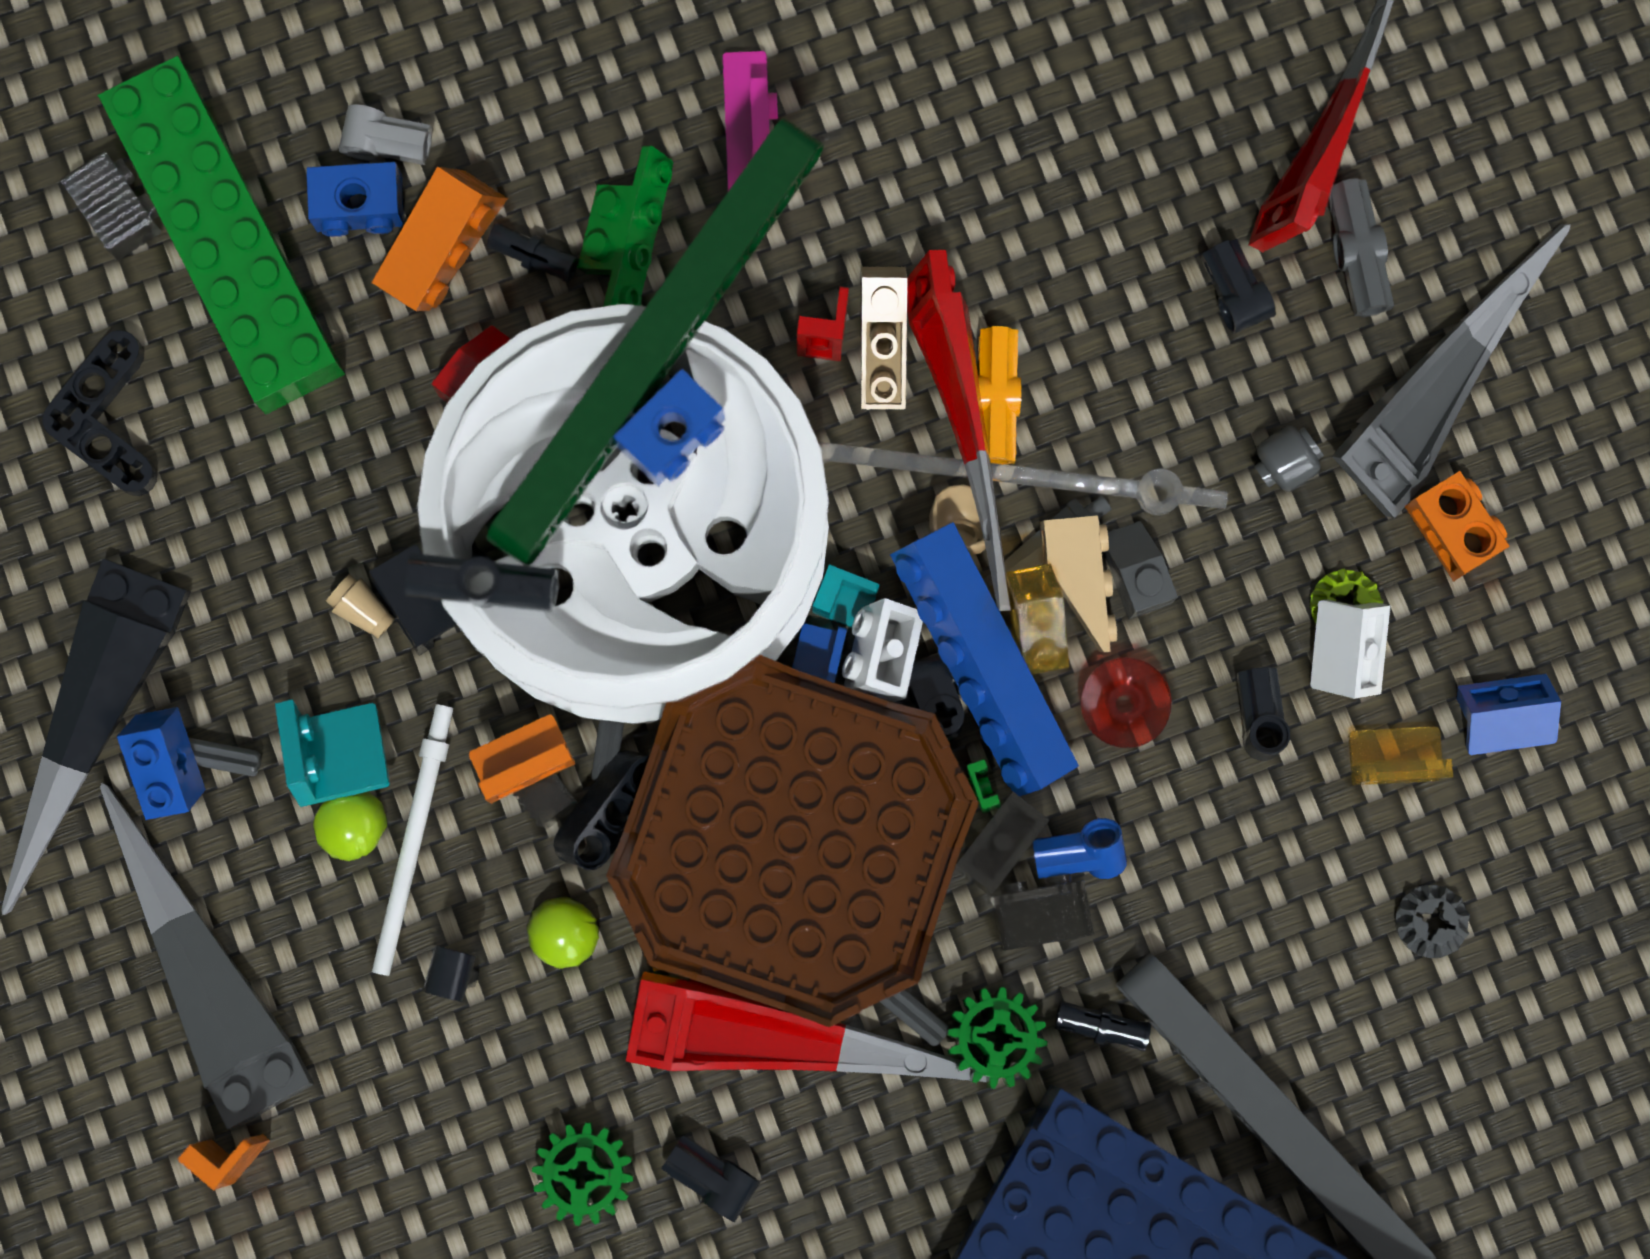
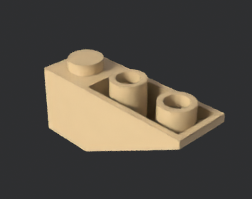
(883, 337)
(1075, 555)

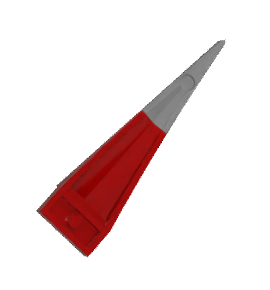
(1310, 178)
(945, 338)
(707, 1028)

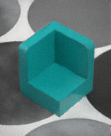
(843, 596)

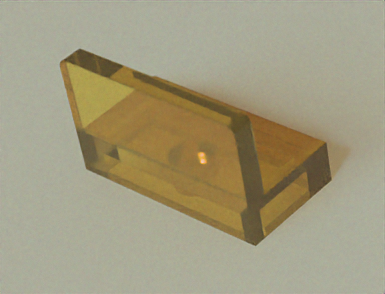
(1397, 756)

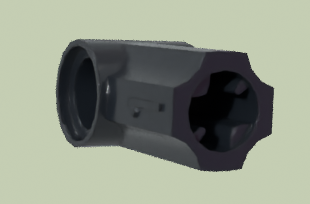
(1241, 297)
(1262, 708)
(450, 974)
(719, 1182)

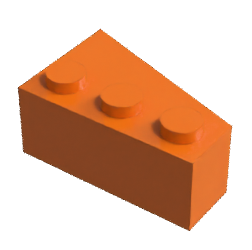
(438, 238)

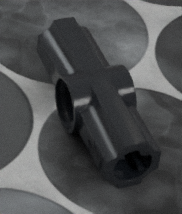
(451, 578)

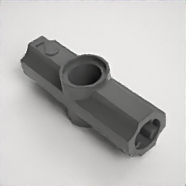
(1360, 248)

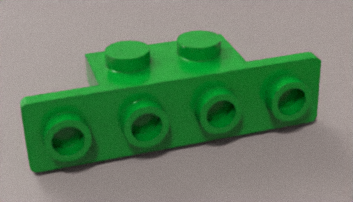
(625, 228)

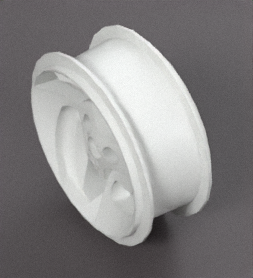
(605, 646)

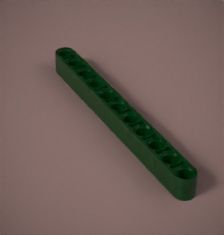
(655, 342)

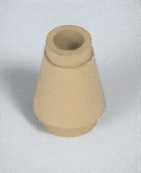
(360, 606)

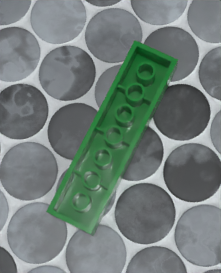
(221, 235)

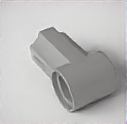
(373, 134)

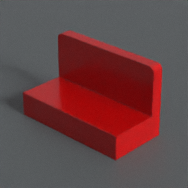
(824, 337)

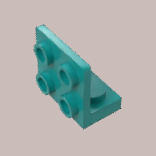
(331, 752)

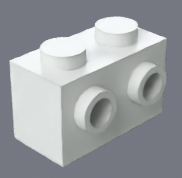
(883, 650)

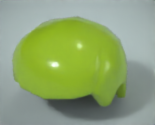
(350, 826)
(562, 932)

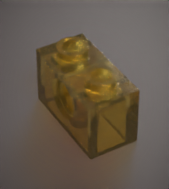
(1038, 618)

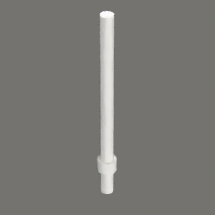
(433, 751)

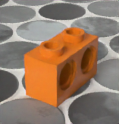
(1447, 532)

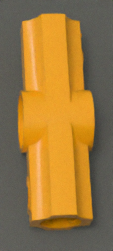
(999, 390)

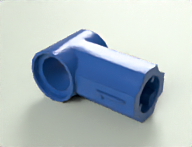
(1095, 849)

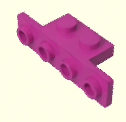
(746, 108)

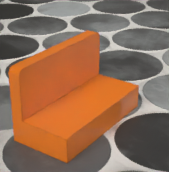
(521, 758)
(216, 1166)

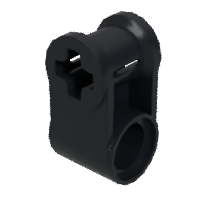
(934, 690)

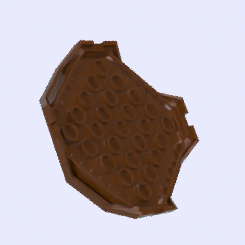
(793, 841)

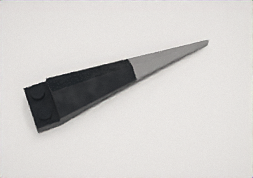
(111, 655)

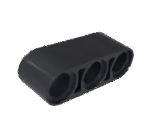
(589, 815)

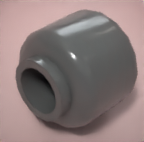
(1288, 458)

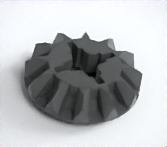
(1414, 930)

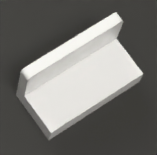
(1350, 648)

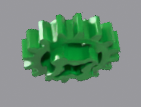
(999, 1016)
(581, 1194)

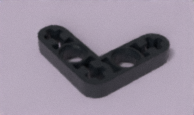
(86, 424)

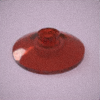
(1147, 693)

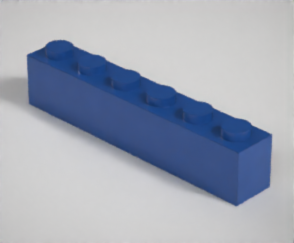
(984, 660)

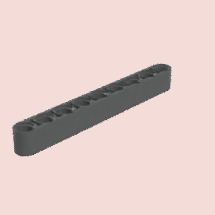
(1269, 1113)

